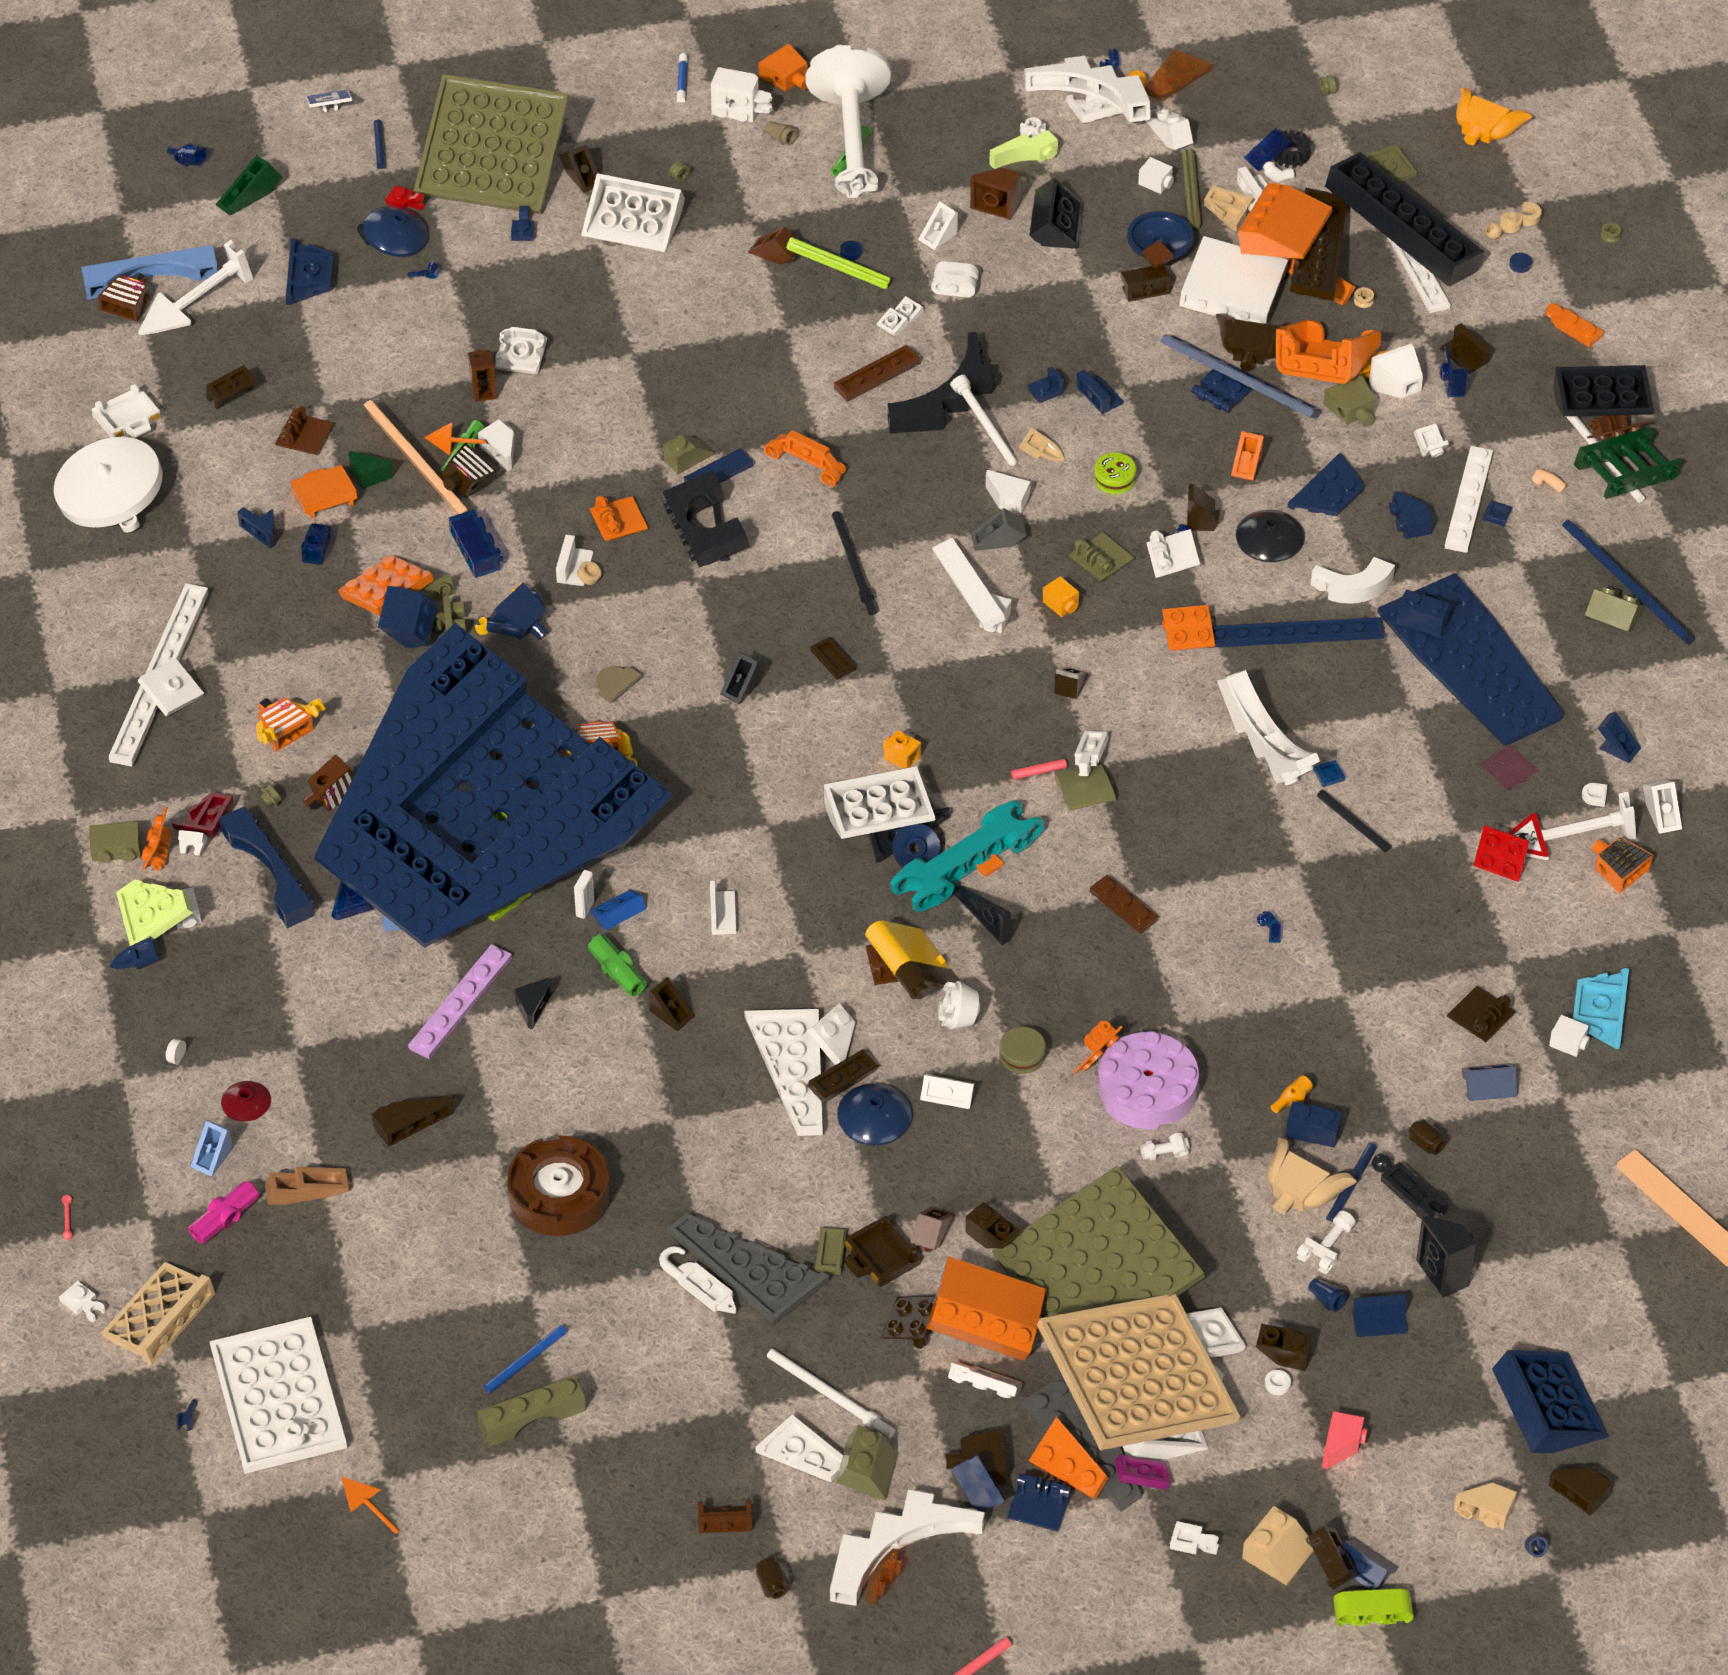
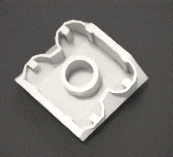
(520, 350)

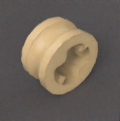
(1363, 303)

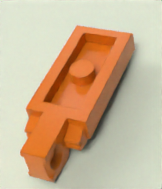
(1573, 325)

